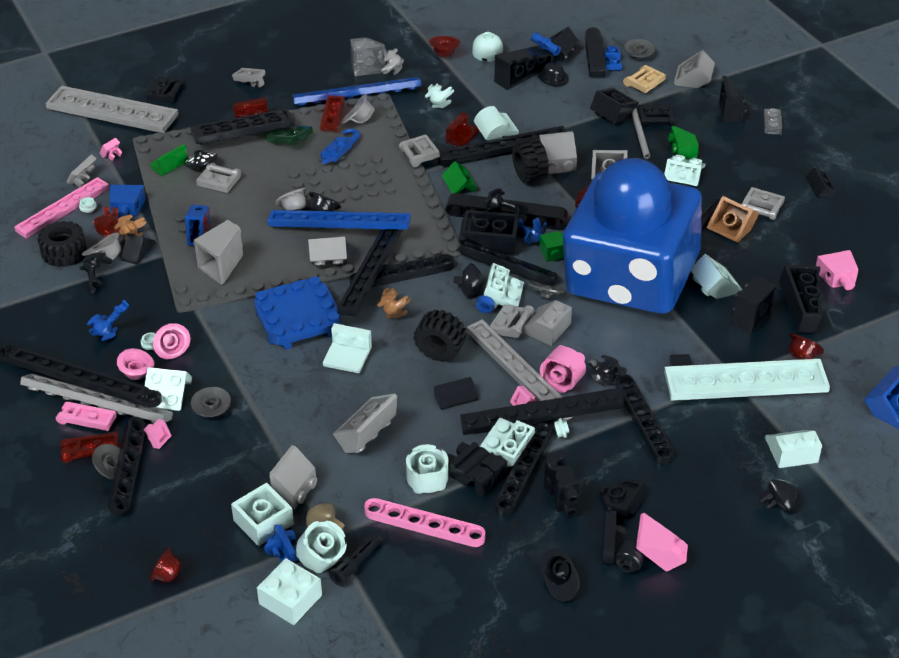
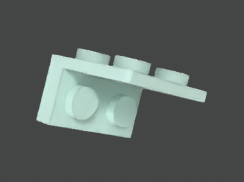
(683, 170)
(348, 348)
(170, 384)

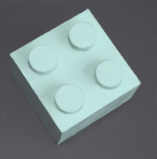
(260, 512)
(289, 591)

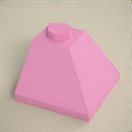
(660, 544)

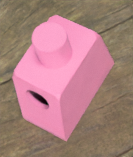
(838, 269)

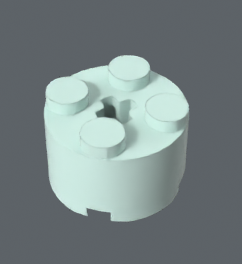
(427, 469)
(321, 546)

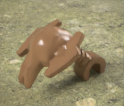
(127, 226)
(393, 307)

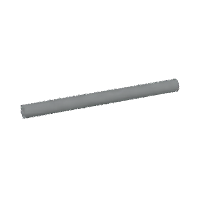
(640, 133)

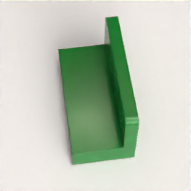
(170, 160)
(458, 177)

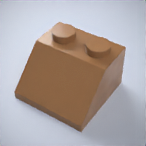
(732, 219)

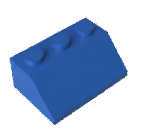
(884, 398)

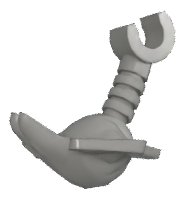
(394, 62)

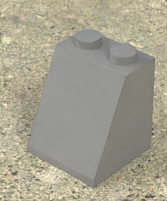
(219, 251)

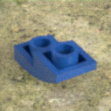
(612, 58)

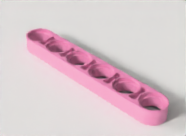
(422, 525)

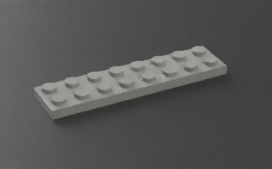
(112, 109)

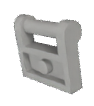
(424, 147)
(217, 181)
(766, 200)
(507, 317)

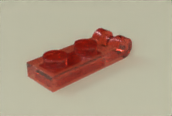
(332, 113)
(85, 446)

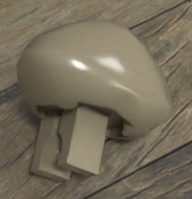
(321, 513)

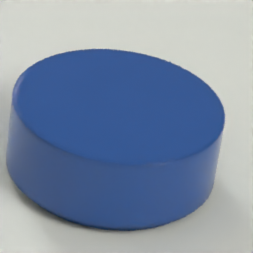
(485, 304)

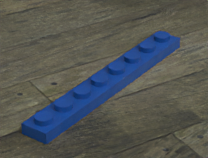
(351, 91)
(334, 219)

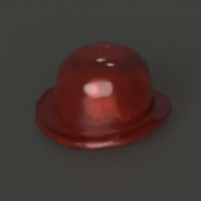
(444, 45)
(803, 348)
(166, 567)

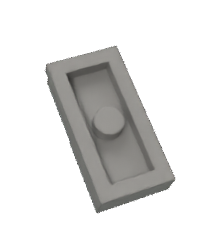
(250, 75)
(79, 173)

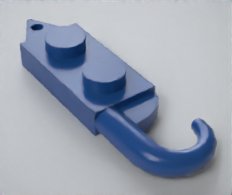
(339, 146)

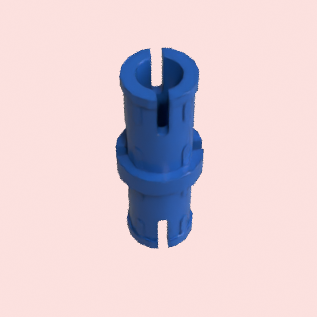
(545, 43)

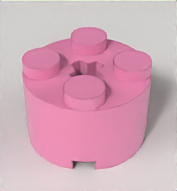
(563, 368)

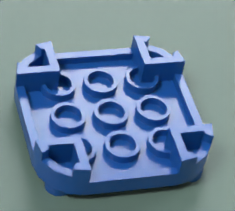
(296, 311)

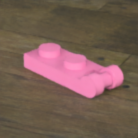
(86, 416)

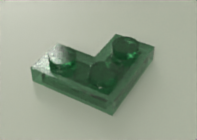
(290, 137)

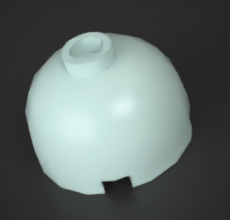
(487, 46)

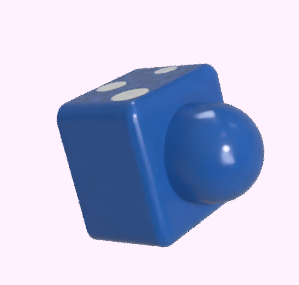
(633, 237)

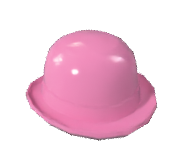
(171, 341)
(134, 363)

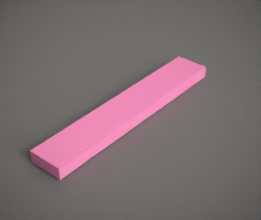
(60, 208)

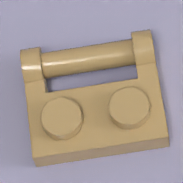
(645, 79)

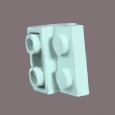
(494, 124)
(502, 287)
(508, 439)

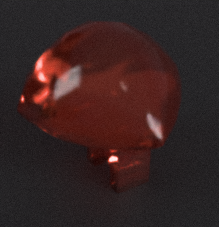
(105, 223)

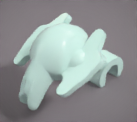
(439, 97)

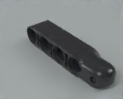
(595, 53)

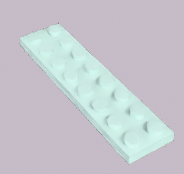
(746, 379)

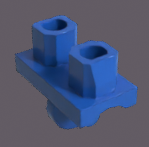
(281, 544)

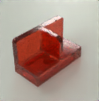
(460, 132)

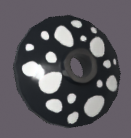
(200, 158)

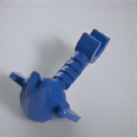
(534, 233)
(103, 327)

